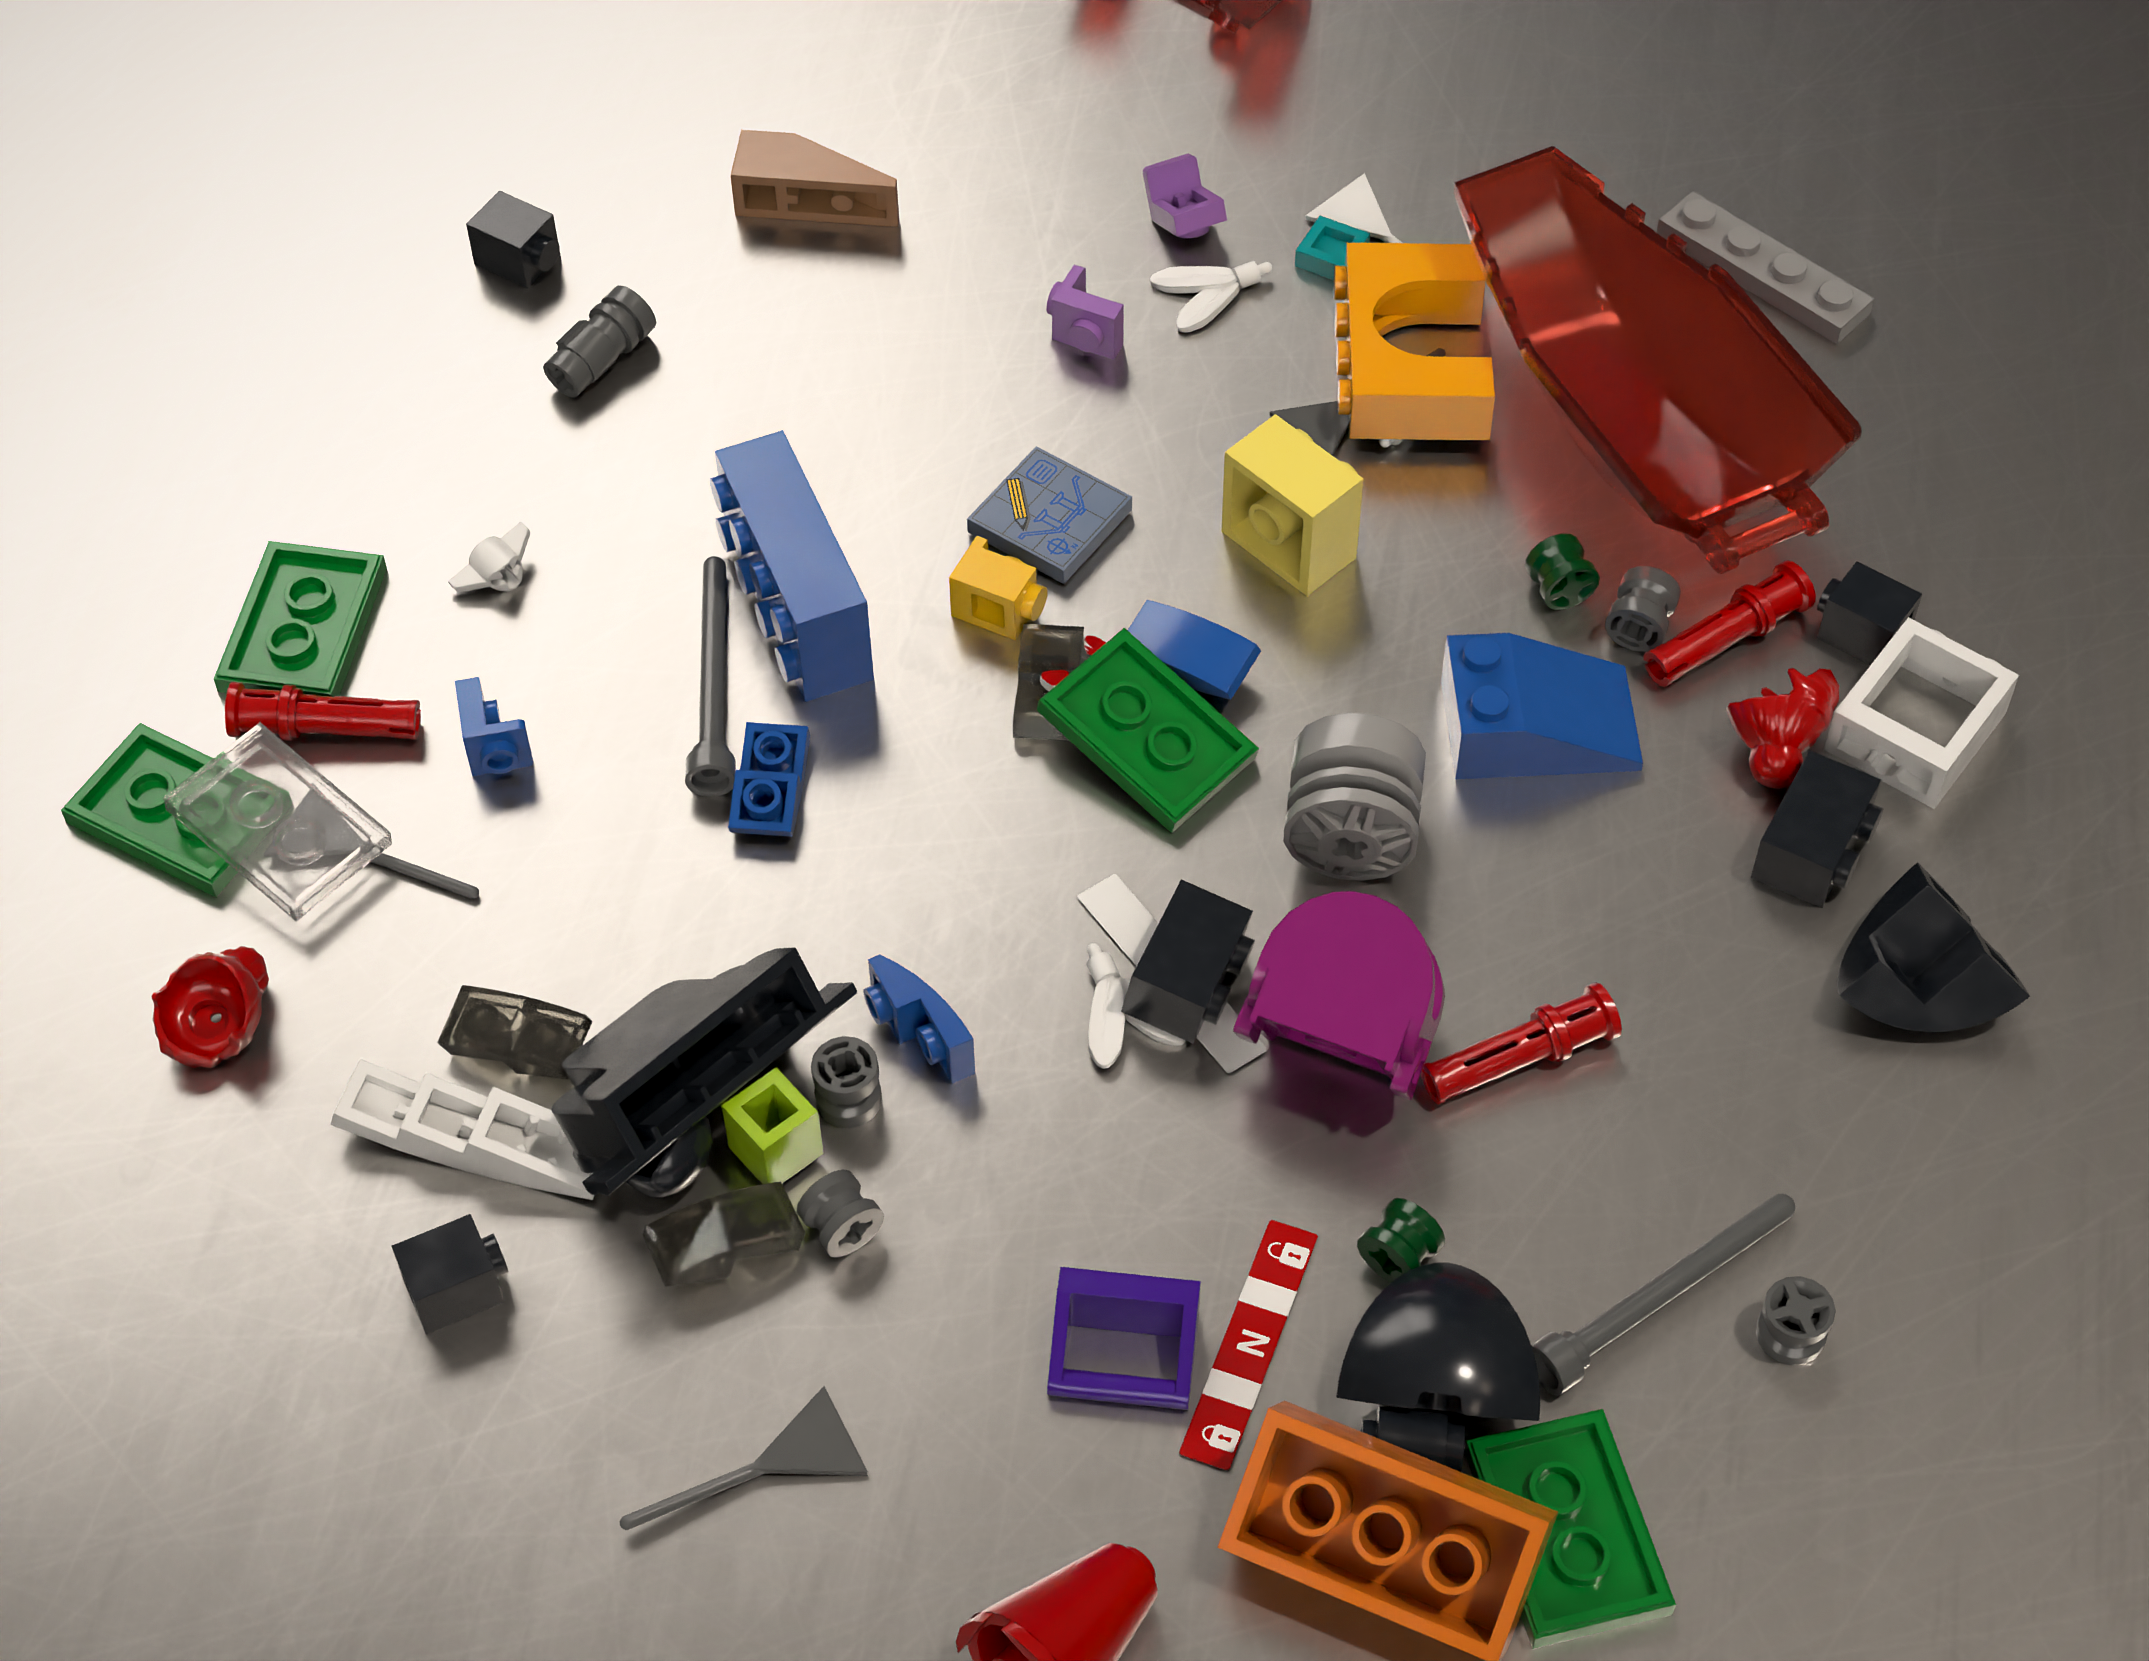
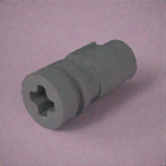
(595, 344)

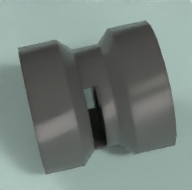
(1642, 610)
(846, 1082)

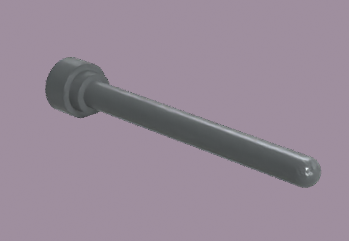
(710, 764)
(1566, 1355)

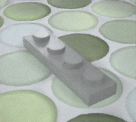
(1767, 267)

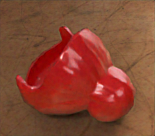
(1785, 725)
(205, 987)

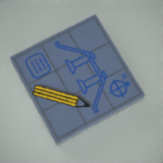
(1050, 514)

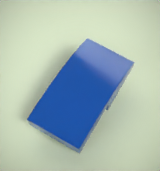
(1195, 649)
(769, 779)
(920, 1012)

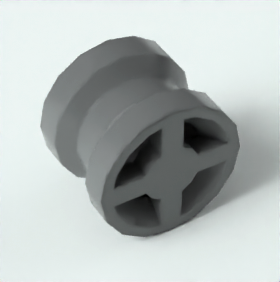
(840, 1213)
(1803, 1304)

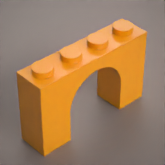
(1398, 391)

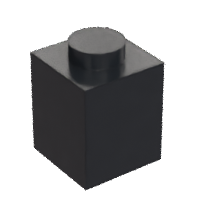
(513, 239)
(1864, 611)
(451, 1272)

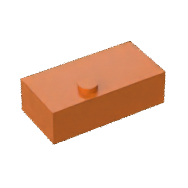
(1388, 1530)

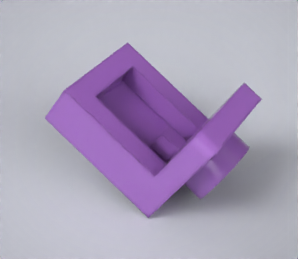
(1179, 199)
(1083, 318)

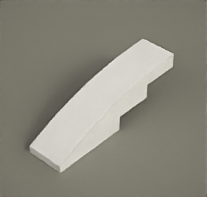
(461, 1128)

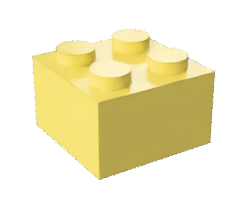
(1291, 504)

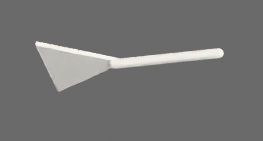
(1357, 208)

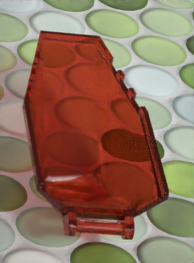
(1654, 359)

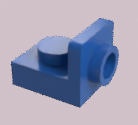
(488, 742)

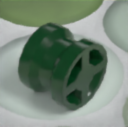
(1562, 571)
(1401, 1239)

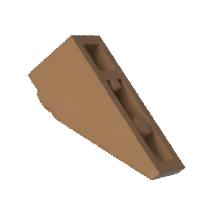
(802, 180)

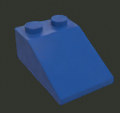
(1535, 709)

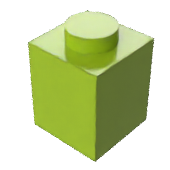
(773, 1128)

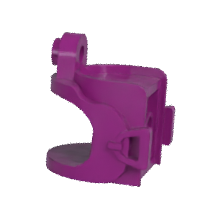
(1350, 983)

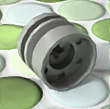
(1355, 796)

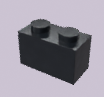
(1817, 828)
(1187, 962)

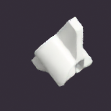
(494, 562)

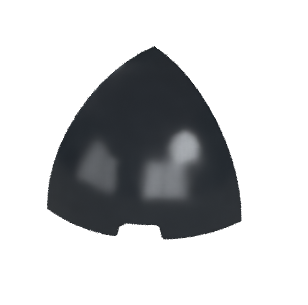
(1925, 963)
(1443, 1345)

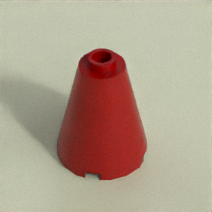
(1069, 1615)

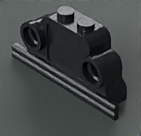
(682, 1058)

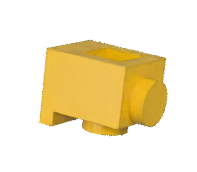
(995, 591)

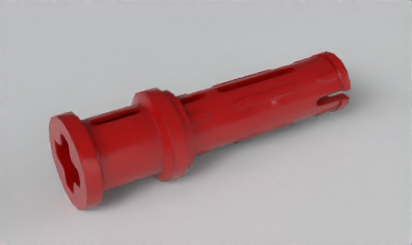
(1750, 612)
(293, 713)
(1548, 1034)

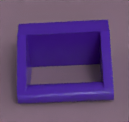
(1125, 1305)

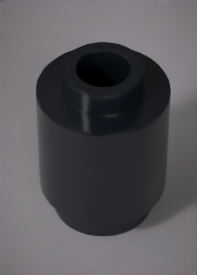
(1421, 1433)

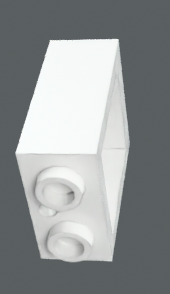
(1920, 765)

